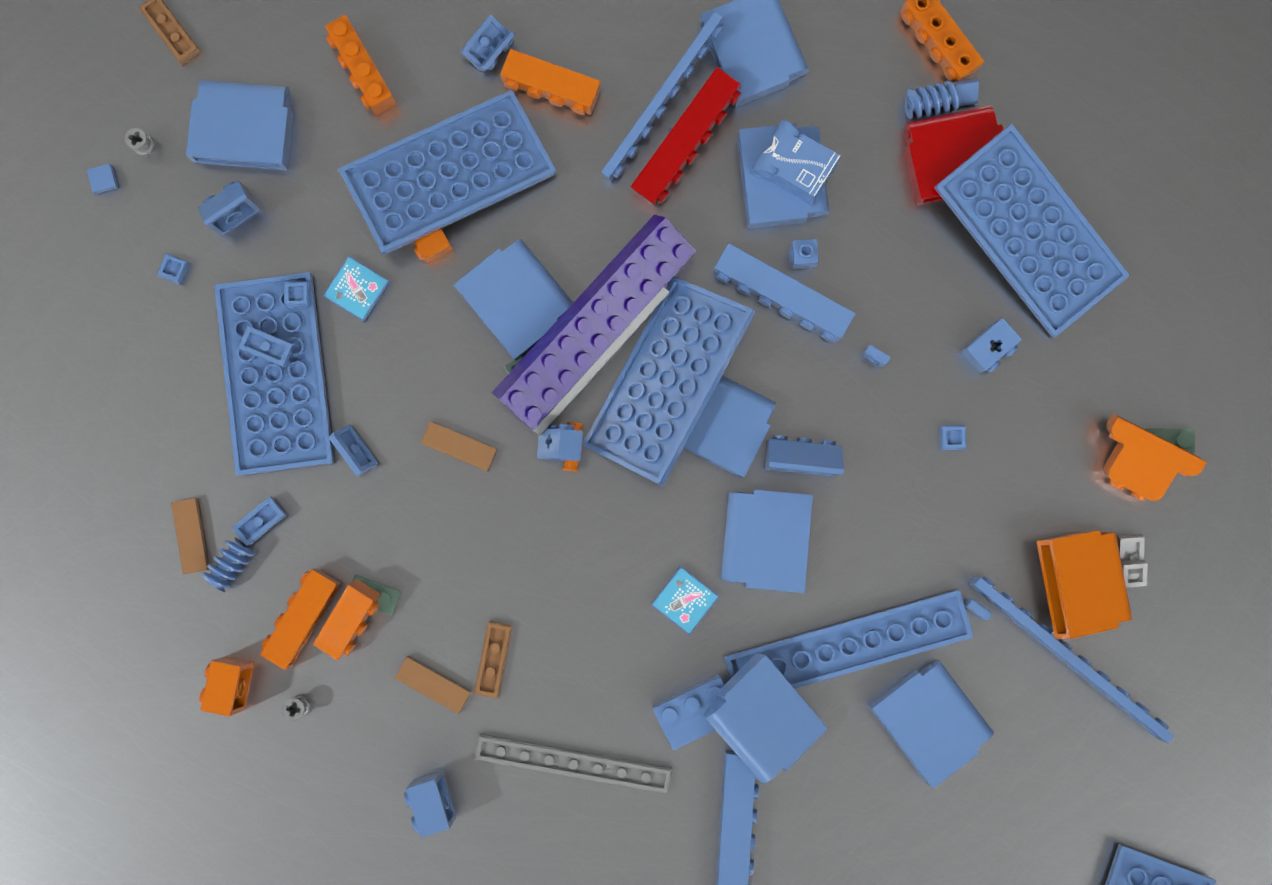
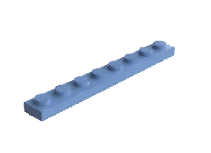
(668, 90)

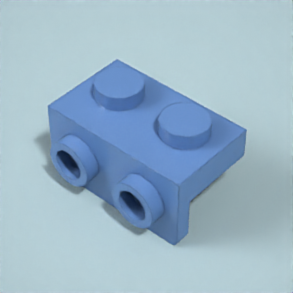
(487, 44)

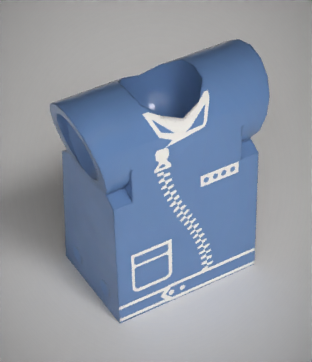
(796, 163)

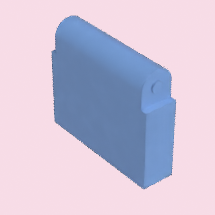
(756, 47)
(240, 125)
(764, 200)
(514, 297)
(731, 427)
(767, 540)
(764, 719)
(932, 722)

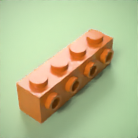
(942, 38)
(364, 73)
(550, 82)
(300, 618)

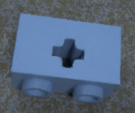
(1002, 336)
(560, 443)

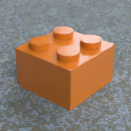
(226, 686)

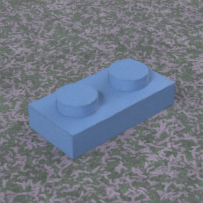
(266, 346)
(353, 450)
(259, 521)

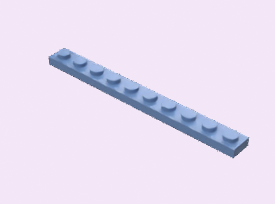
(1079, 664)

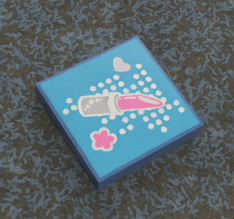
(356, 288)
(685, 600)

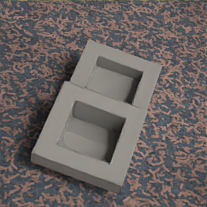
(1132, 559)

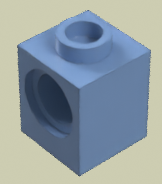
(804, 254)

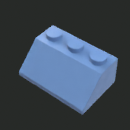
(804, 456)
(683, 713)

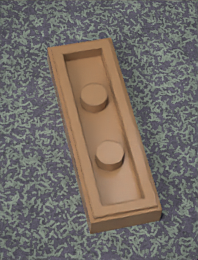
(170, 30)
(458, 446)
(190, 535)
(493, 659)
(433, 685)

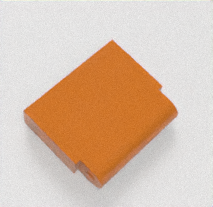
(1084, 583)

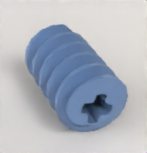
(931, 97)
(228, 564)

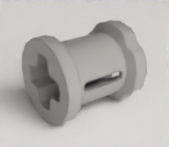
(143, 147)
(290, 712)

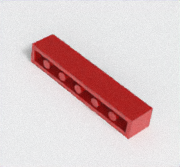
(686, 136)

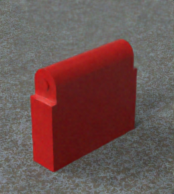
(944, 143)

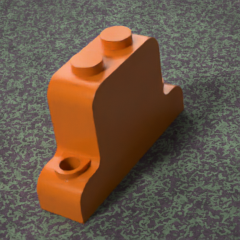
(1145, 460)

